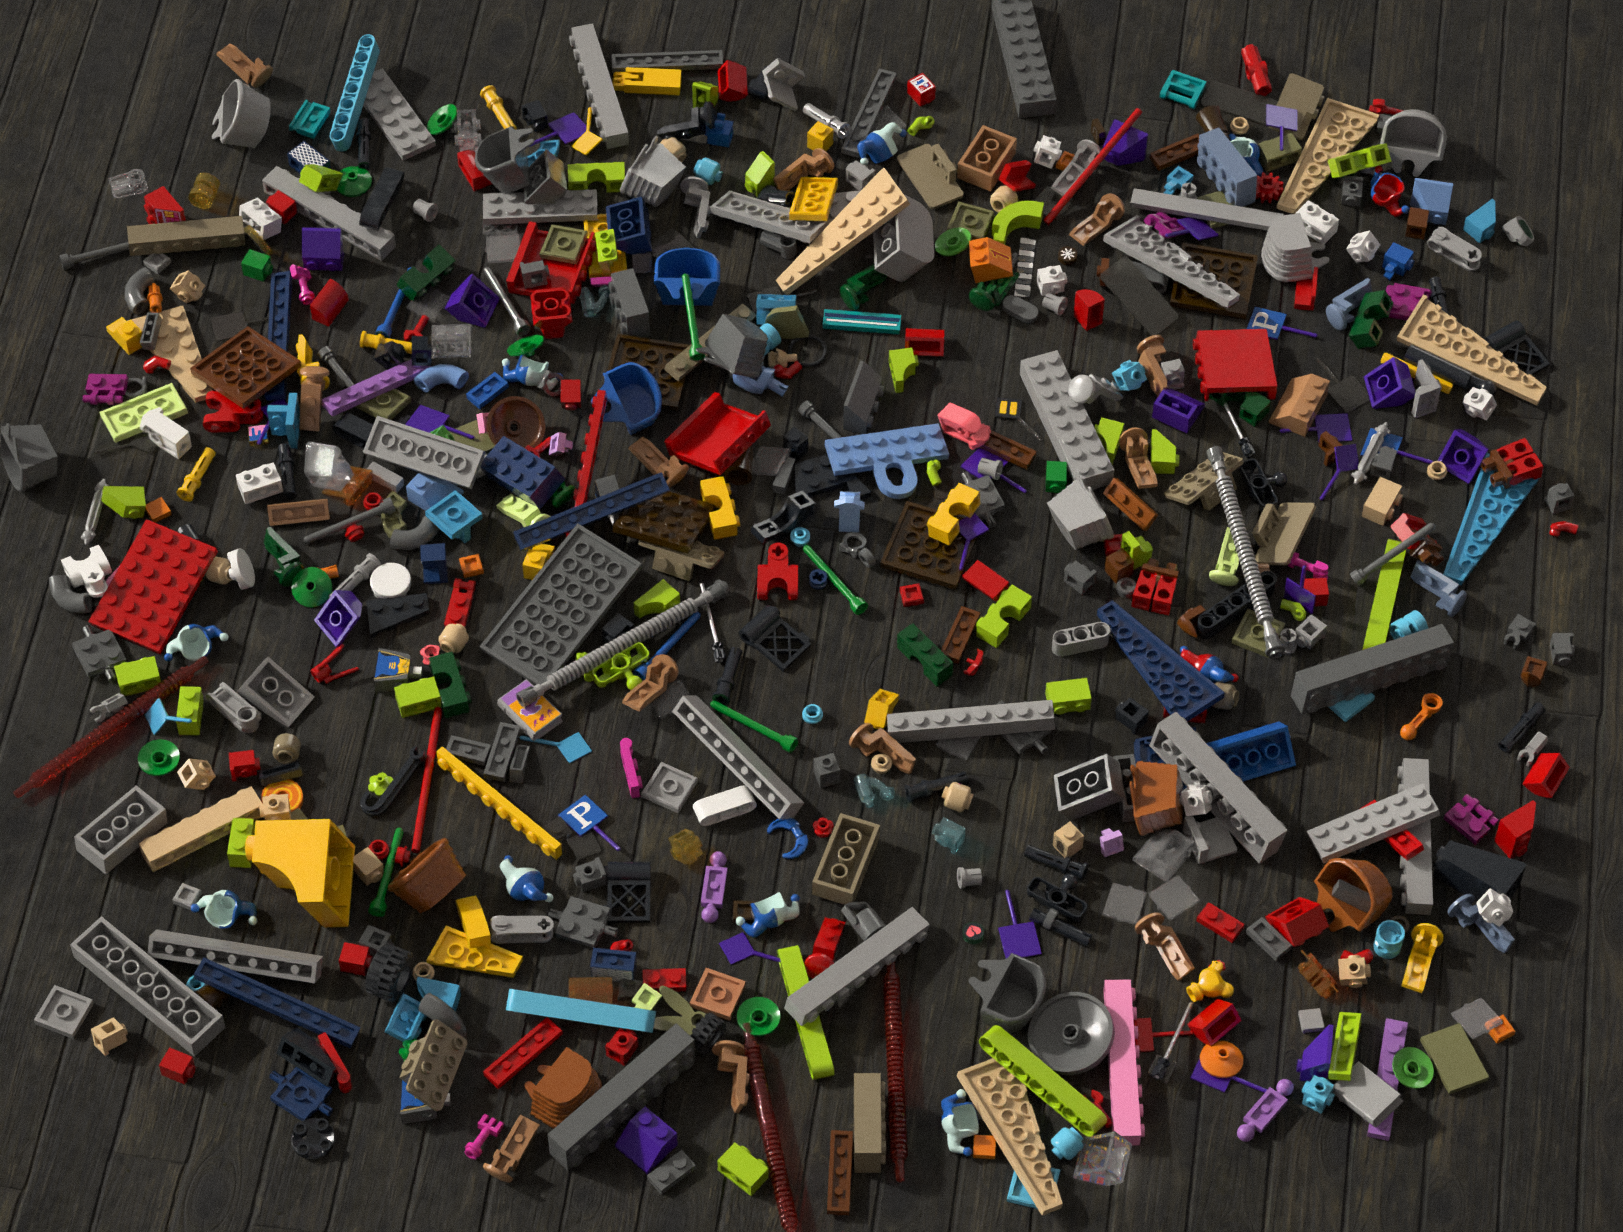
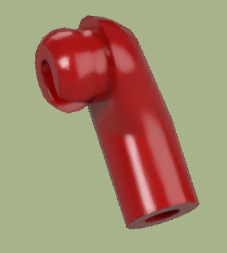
(154, 362)
(787, 373)
(1562, 526)
(622, 945)
(1367, 954)

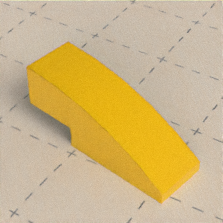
(473, 921)

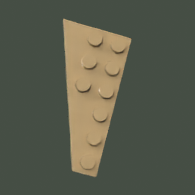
(179, 345)

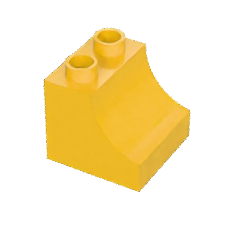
(311, 860)

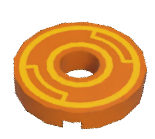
(286, 787)

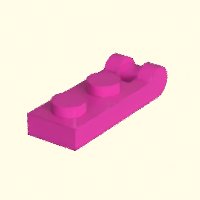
(630, 766)

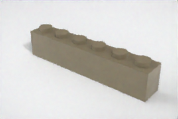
(186, 235)

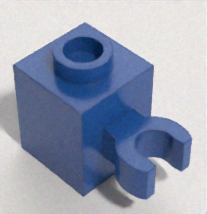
(722, 133)
(1397, 260)

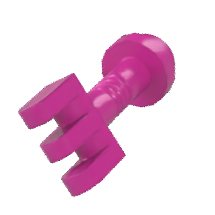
(303, 277)
(1319, 569)
(473, 1149)

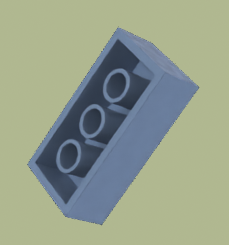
(1227, 168)

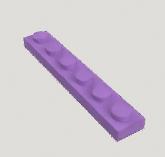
(371, 387)
(1392, 1042)

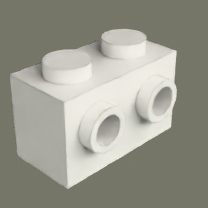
(260, 218)
(1317, 222)
(259, 483)

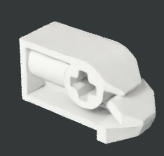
(166, 433)

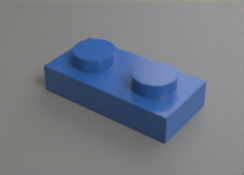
(487, 390)

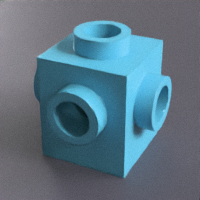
(1129, 375)
(1318, 1093)

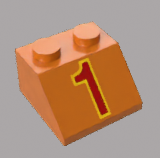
(990, 260)

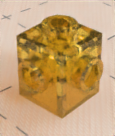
(685, 846)

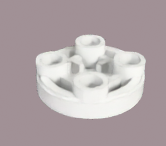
(241, 568)
(390, 581)

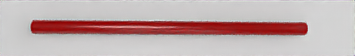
(1093, 165)
(426, 780)

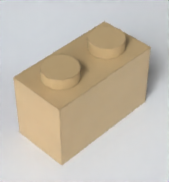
(1382, 501)

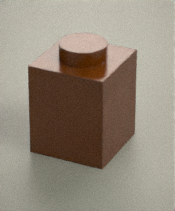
(1417, 223)
(1119, 565)

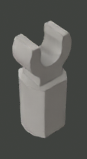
(1533, 748)

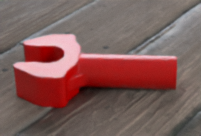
(1379, 108)
(417, 330)
(540, 448)
(1098, 1097)

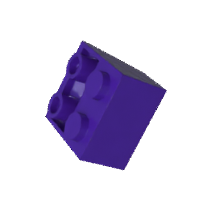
(1176, 409)

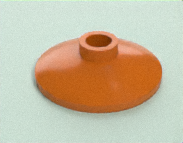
(1218, 1065)

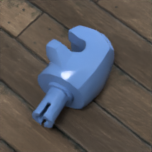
(759, 384)

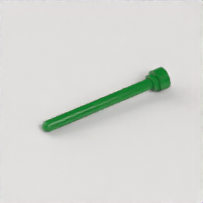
(695, 356)
(857, 604)
(787, 742)
(378, 905)

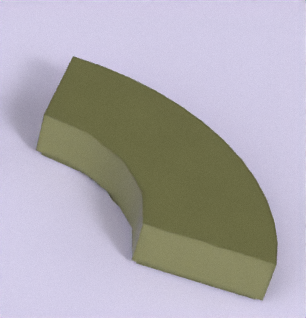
(394, 520)

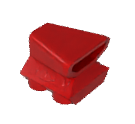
(551, 311)

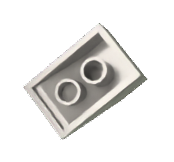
(275, 692)

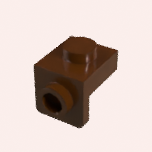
(1327, 443)

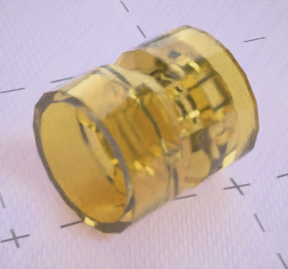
(204, 190)

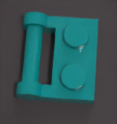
(1184, 84)

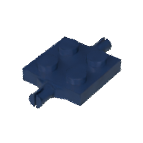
(300, 1094)

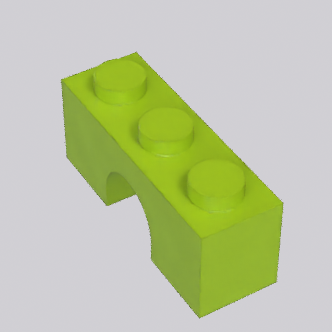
(1359, 160)
(583, 174)
(1011, 603)

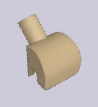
(780, 358)

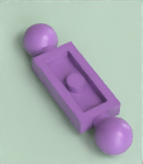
(714, 887)
(1265, 1110)

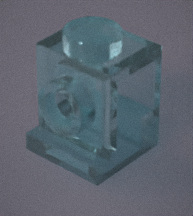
(949, 834)

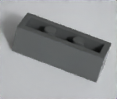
(150, 331)
(782, 481)
(1352, 895)

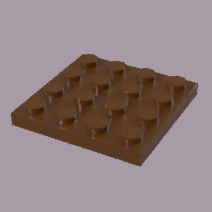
(245, 367)

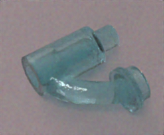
(589, 306)
(863, 785)

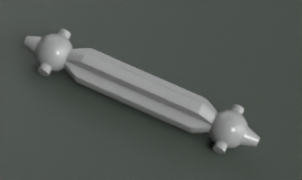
(1368, 457)
(94, 513)

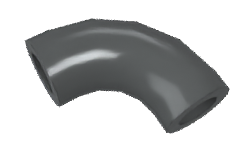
(135, 290)
(414, 538)
(67, 598)
(438, 1009)

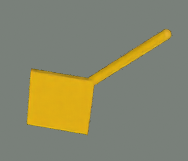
(588, 140)

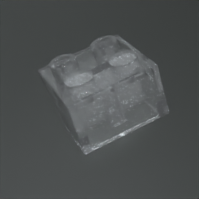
(451, 341)
(326, 466)
(1164, 853)

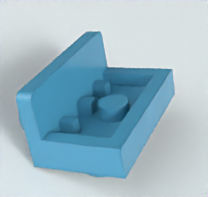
(405, 1019)

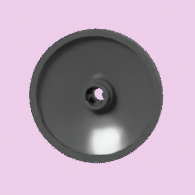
(1071, 1033)

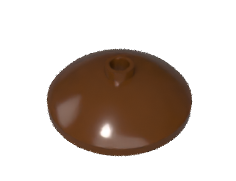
(517, 412)

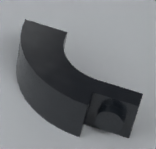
(788, 518)

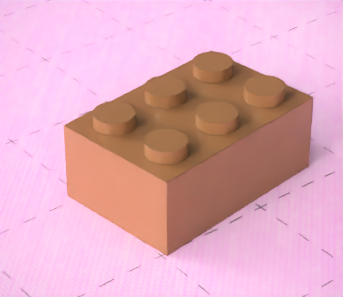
(986, 158)

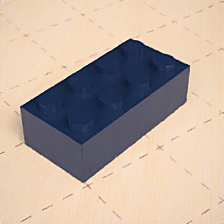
(521, 472)

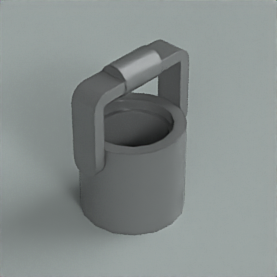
(865, 922)

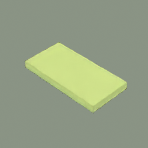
(126, 417)

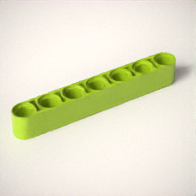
(1384, 598)
(811, 1033)
(1043, 1081)

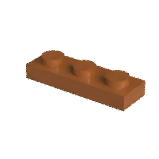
(1130, 504)

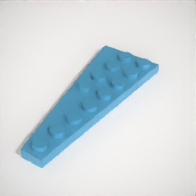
(1483, 521)

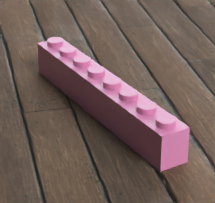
(1122, 1062)

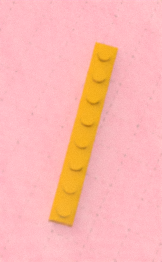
(503, 807)

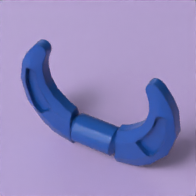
(793, 825)

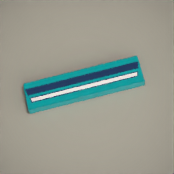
(861, 321)

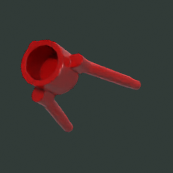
(322, 670)

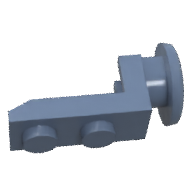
(1338, 311)
(1440, 586)
(1469, 914)

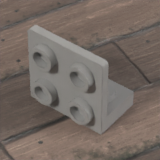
(779, 80)
(1427, 391)
(1209, 838)

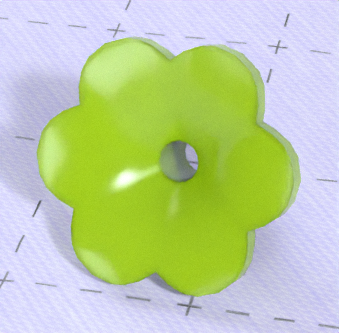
(379, 783)

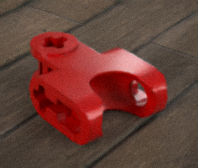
(229, 414)
(777, 573)

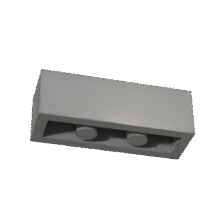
(386, 477)

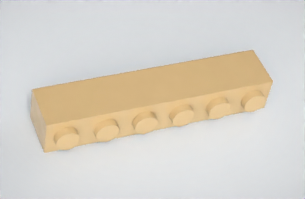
(199, 829)

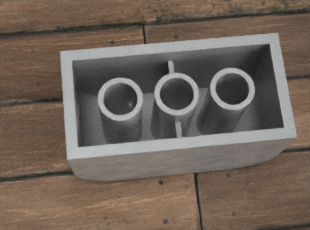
(904, 242)

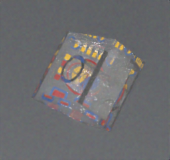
(1103, 1159)

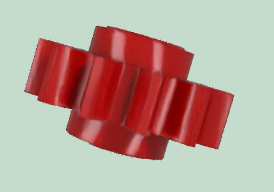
(1268, 188)

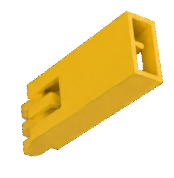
(648, 81)

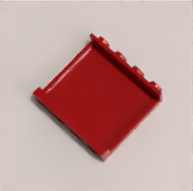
(561, 273)
(1235, 361)
(716, 435)

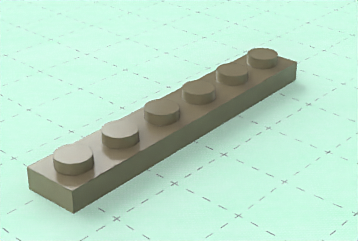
(682, 364)

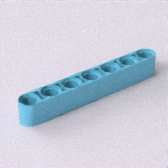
(354, 93)
(580, 1010)

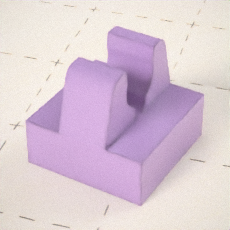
(559, 444)
(1111, 842)

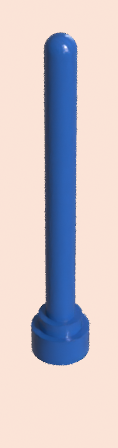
(385, 328)
(641, 670)

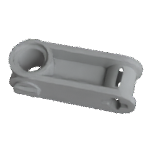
(1454, 249)
(235, 708)
(520, 929)

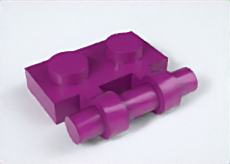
(1164, 224)
(106, 384)
(1468, 824)

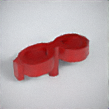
(975, 664)

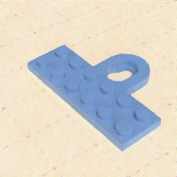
(885, 450)

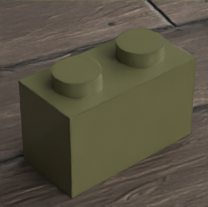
(1273, 158)

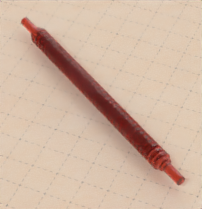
(111, 727)
(895, 1070)
(770, 1133)

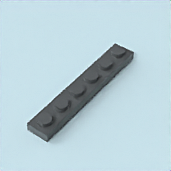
(669, 60)
(869, 111)

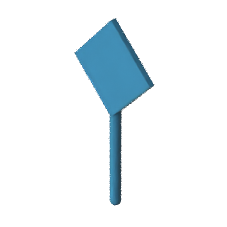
(158, 716)
(571, 747)

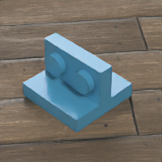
(767, 302)
(286, 419)
(454, 516)

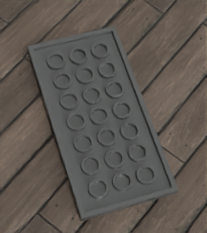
(561, 606)

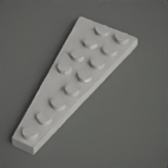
(1167, 258)

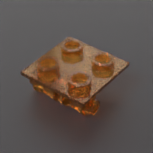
(354, 488)
(1320, 979)
(591, 989)

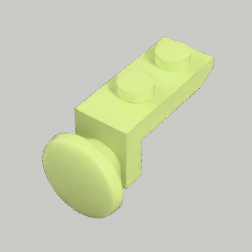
(521, 510)
(1227, 563)

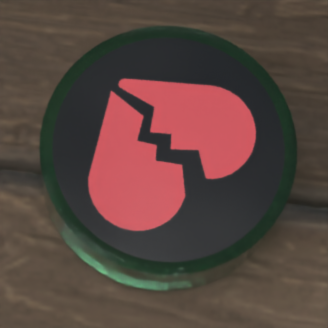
(973, 932)

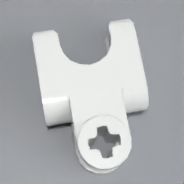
(89, 572)

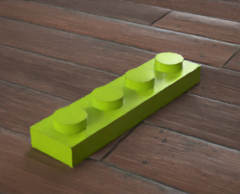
(1345, 1046)

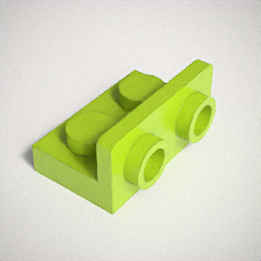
(606, 250)

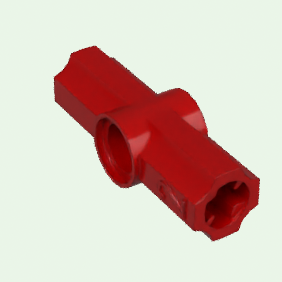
(1256, 70)

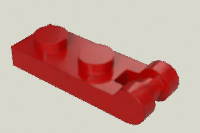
(460, 602)
(341, 1072)

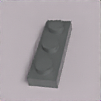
(502, 751)

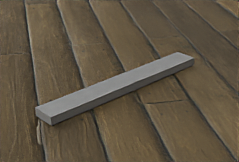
(1202, 209)

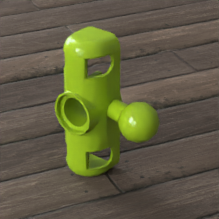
(613, 673)

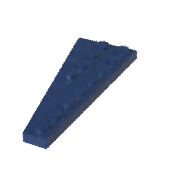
(1168, 675)

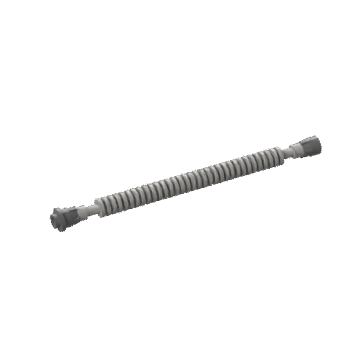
(1245, 553)
(639, 634)

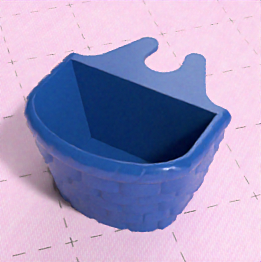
(698, 264)
(632, 395)

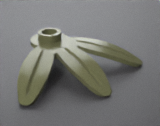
(681, 1006)

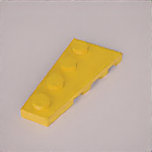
(454, 952)

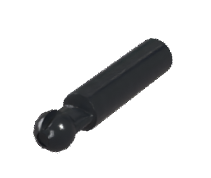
(1448, 371)

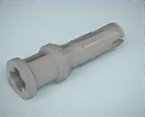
(831, 121)
(360, 573)

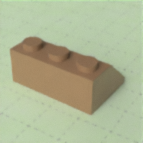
(1300, 403)

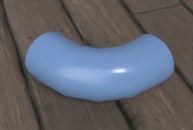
(441, 375)

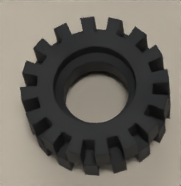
(708, 1032)

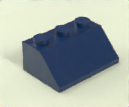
(630, 225)

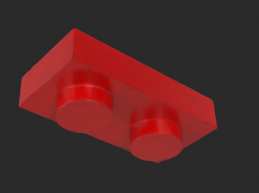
(1220, 922)
(671, 978)

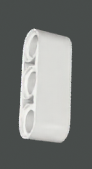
(724, 805)

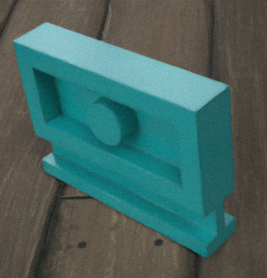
(309, 119)

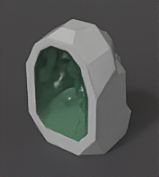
(1519, 231)

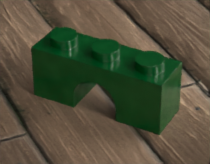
(416, 283)
(1365, 329)
(1253, 406)
(916, 644)
(446, 670)

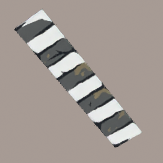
(1025, 267)

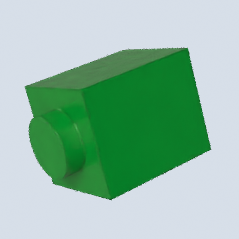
(257, 265)
(1056, 476)

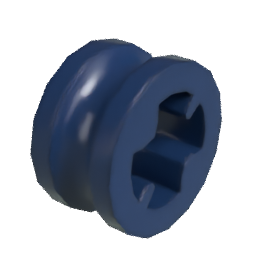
(814, 583)

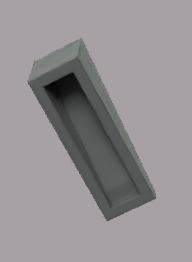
(519, 763)

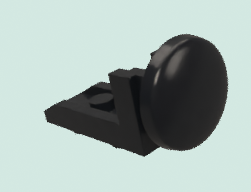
(695, 127)

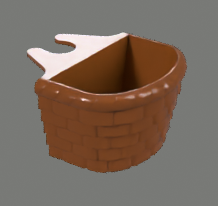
(1156, 796)
(1361, 875)
(428, 876)
(562, 1088)

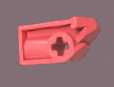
(964, 425)

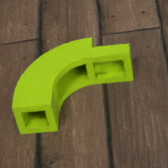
(1016, 216)

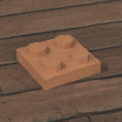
(717, 994)

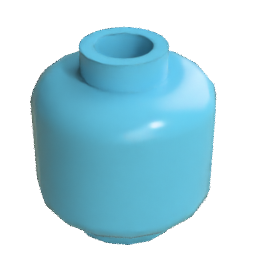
(708, 170)
(1067, 1143)

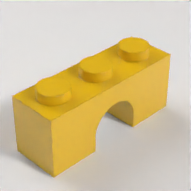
(960, 501)
(723, 521)

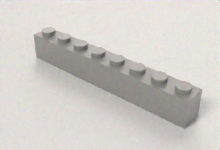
(599, 86)
(330, 213)
(971, 721)
(738, 757)
(1418, 870)
(236, 956)
(857, 966)

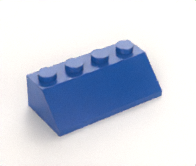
(1256, 751)

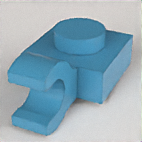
(1177, 179)

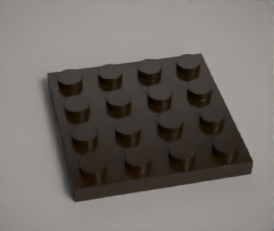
(1229, 267)
(654, 356)
(666, 521)
(921, 556)

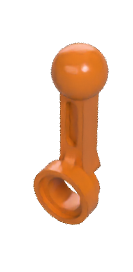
(1409, 731)

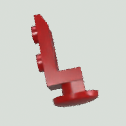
(824, 947)

